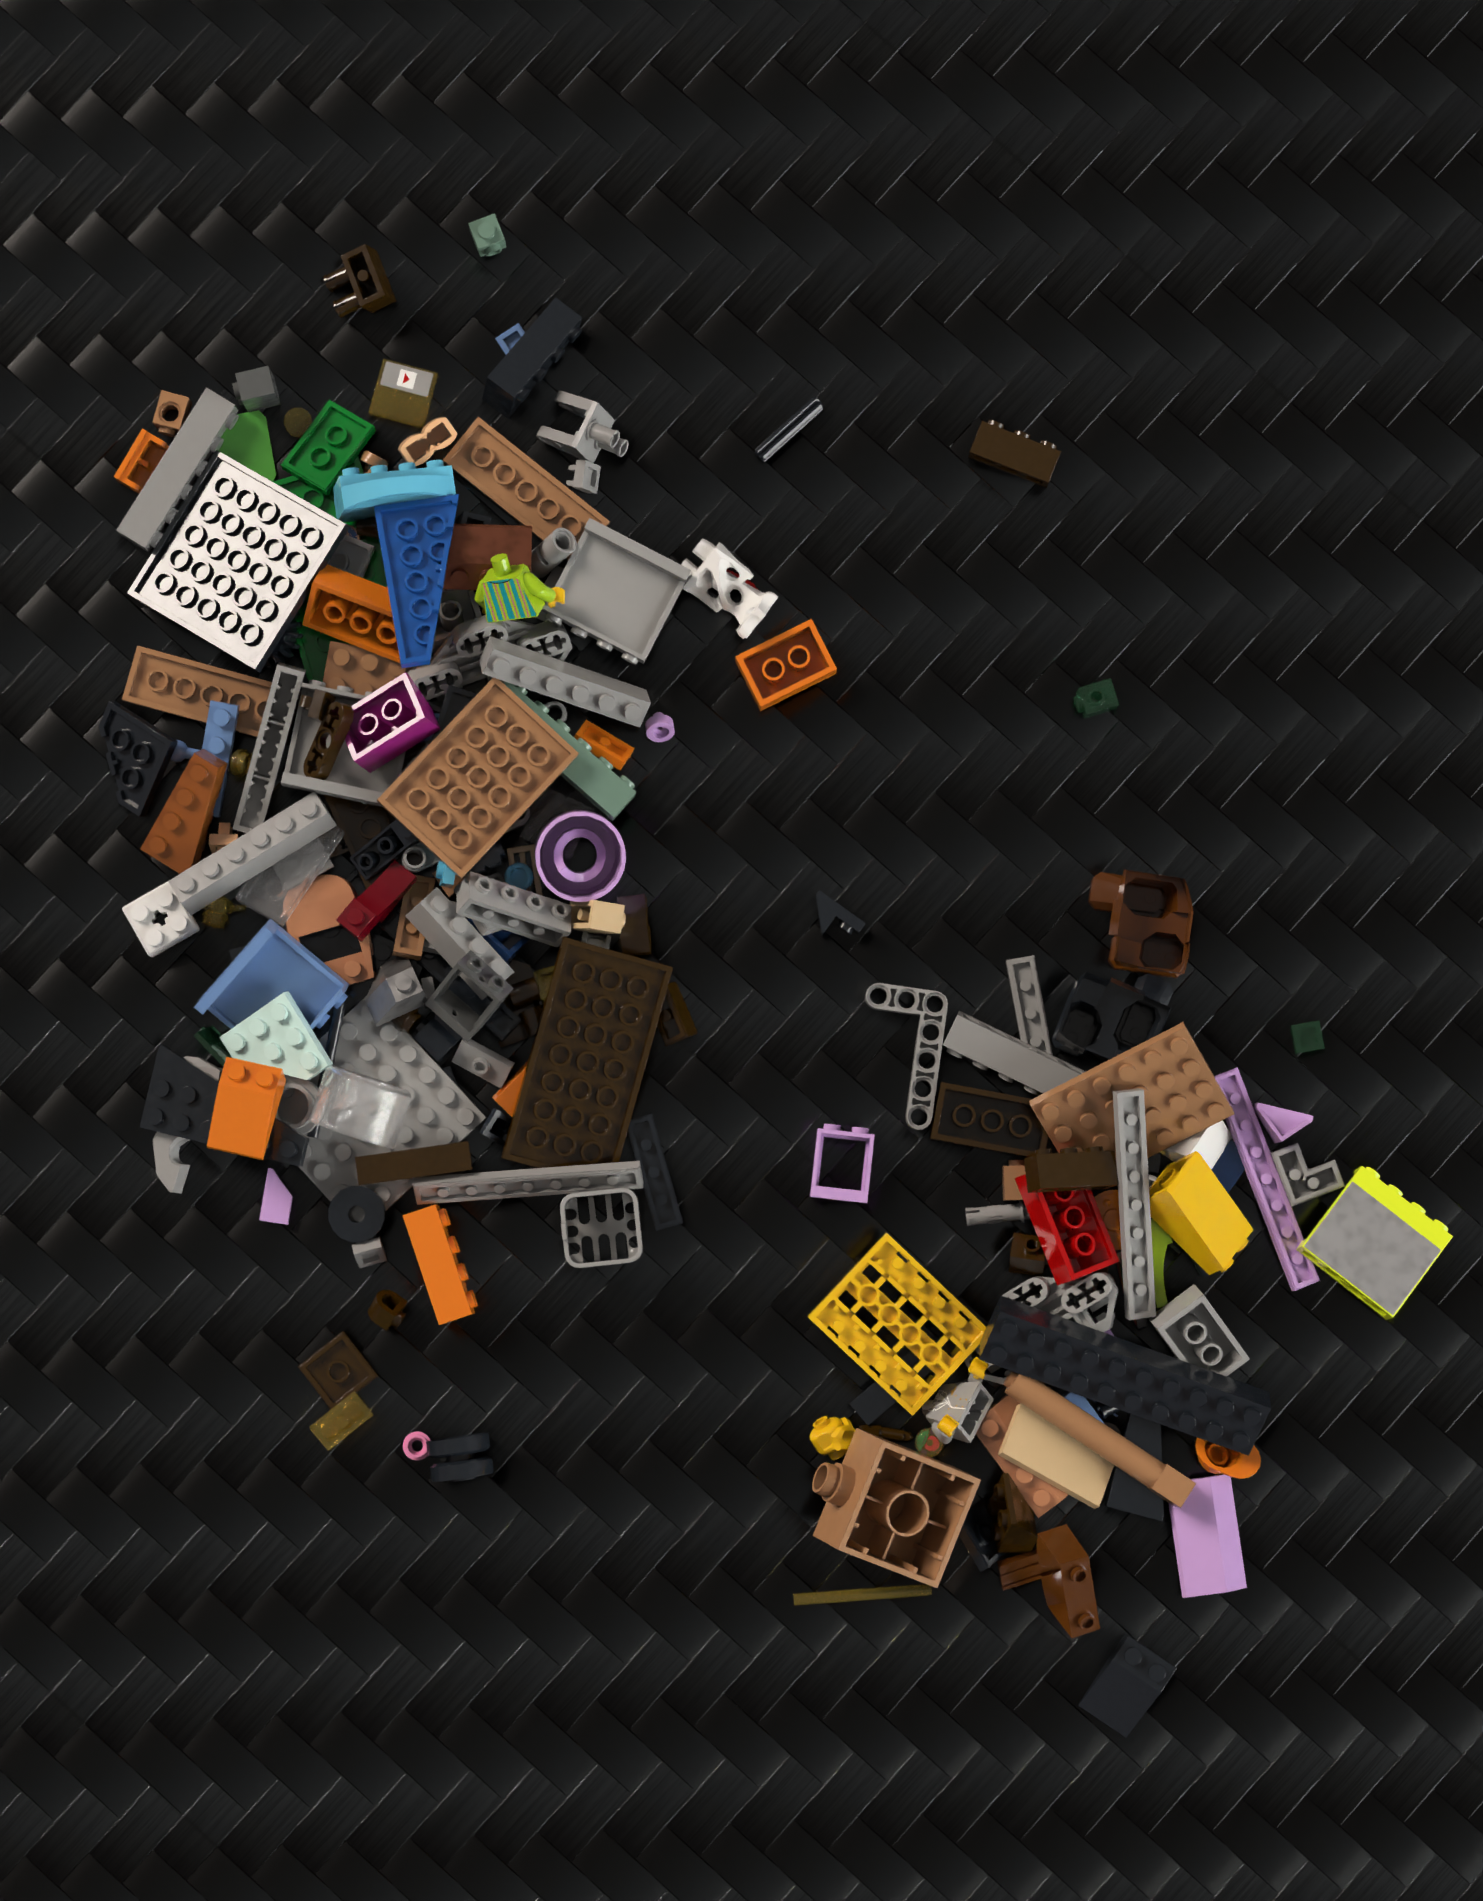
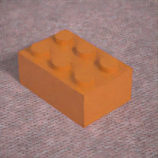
(786, 664)

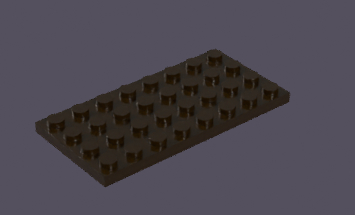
(587, 1057)

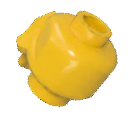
(832, 1436)

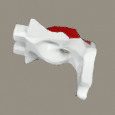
(714, 574)

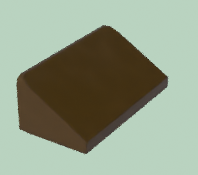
(675, 1020)

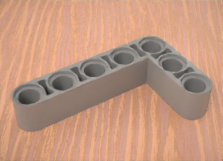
(922, 1045)

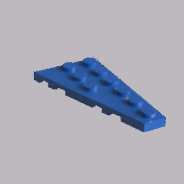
(415, 558)

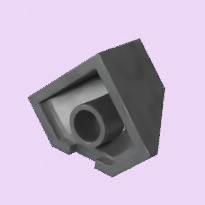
(394, 991)

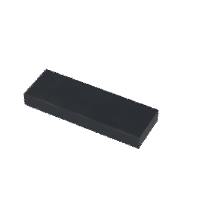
(876, 1400)

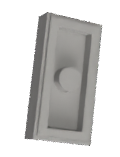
(483, 1062)

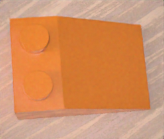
(245, 1108)

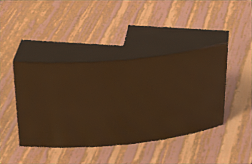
(636, 932)

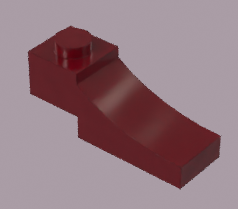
(376, 901)

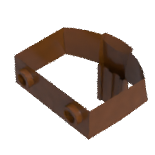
(1064, 1577)

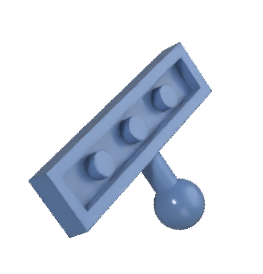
(217, 740)

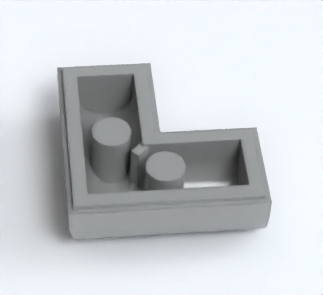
(1304, 1183)

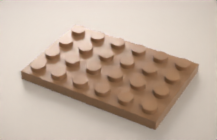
(477, 777)
(1177, 1089)

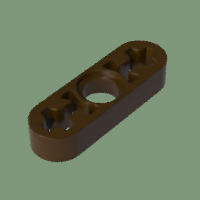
(320, 765)

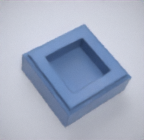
(510, 338)

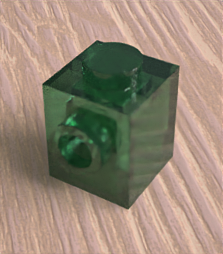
(1096, 698)

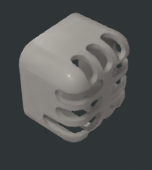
(595, 1228)

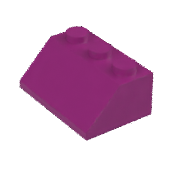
(389, 723)

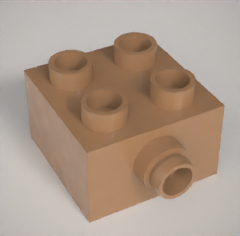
(893, 1507)

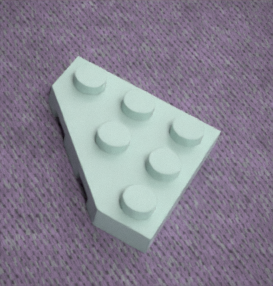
(278, 1038)

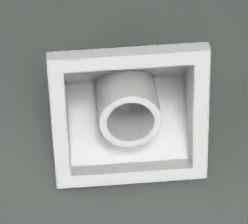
(1208, 1143)

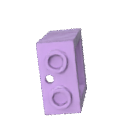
(857, 1134)

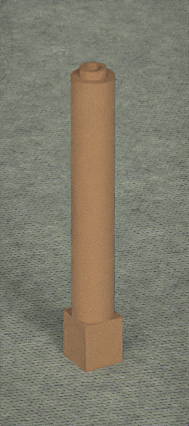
(1100, 1438)

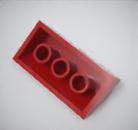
(1069, 1231)

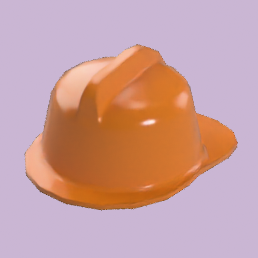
(1221, 1460)

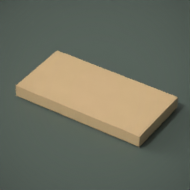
(1055, 1457)

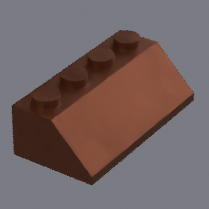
(475, 546)

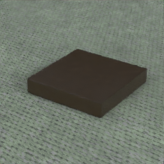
(338, 1370)

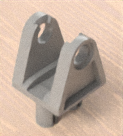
(593, 434)

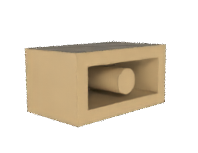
(597, 917)

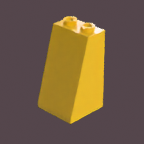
(1198, 1213)

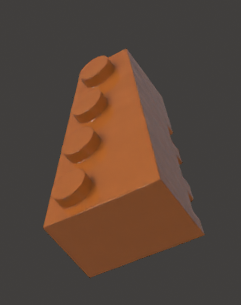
(184, 821)

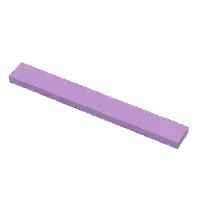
(1266, 1182)

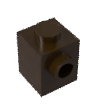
(1027, 1255)

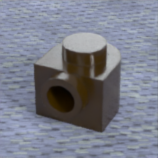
(387, 1309)

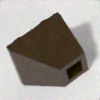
(1012, 1518)

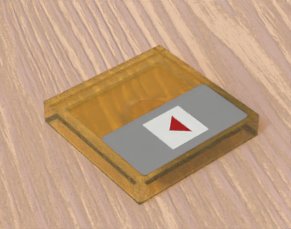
(403, 393)

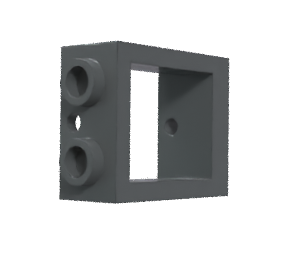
(445, 1002)

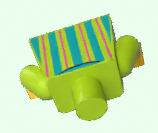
(513, 592)

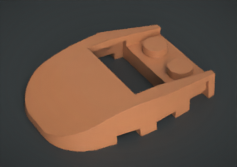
(318, 911)

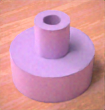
(659, 727)

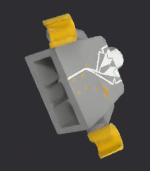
(960, 1406)

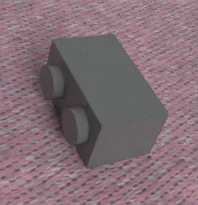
(256, 389)

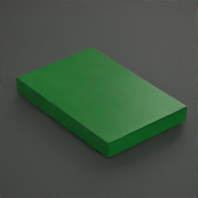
(328, 447)

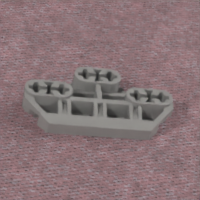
(463, 657)
(1057, 1301)

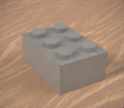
(1198, 1333)

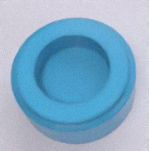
(519, 875)

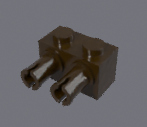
(367, 278)

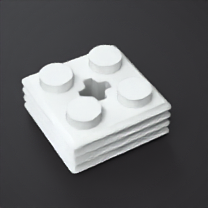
(154, 936)

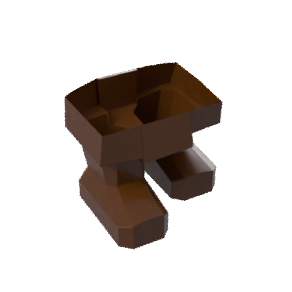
(1147, 921)

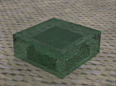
(1307, 1037)

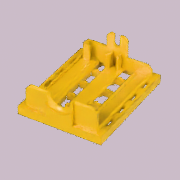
(873, 1350)

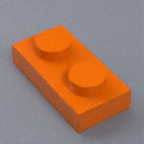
(605, 744)

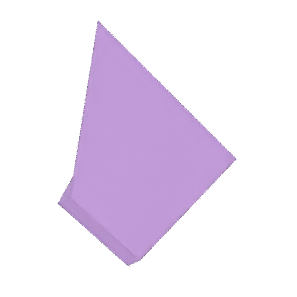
(1281, 1122)

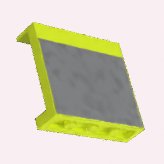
(1375, 1242)

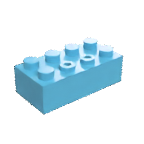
(359, 493)

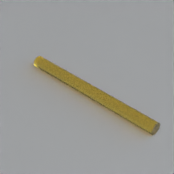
(862, 1594)

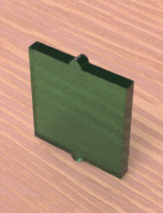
(211, 1040)

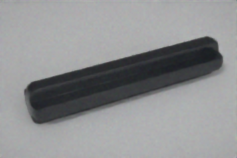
(788, 429)

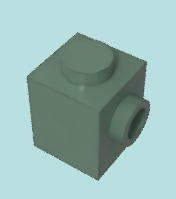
(487, 235)

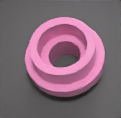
(408, 1449)

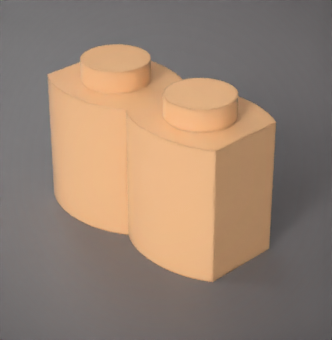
(434, 436)

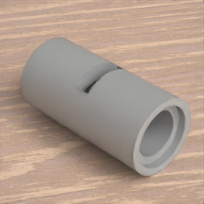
(552, 552)

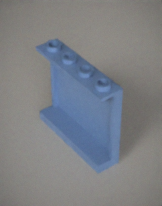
(267, 968)

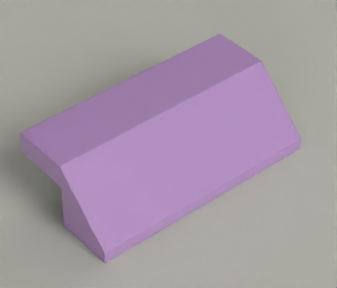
(1208, 1539)

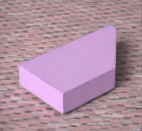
(276, 1200)

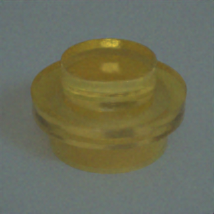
(240, 762)

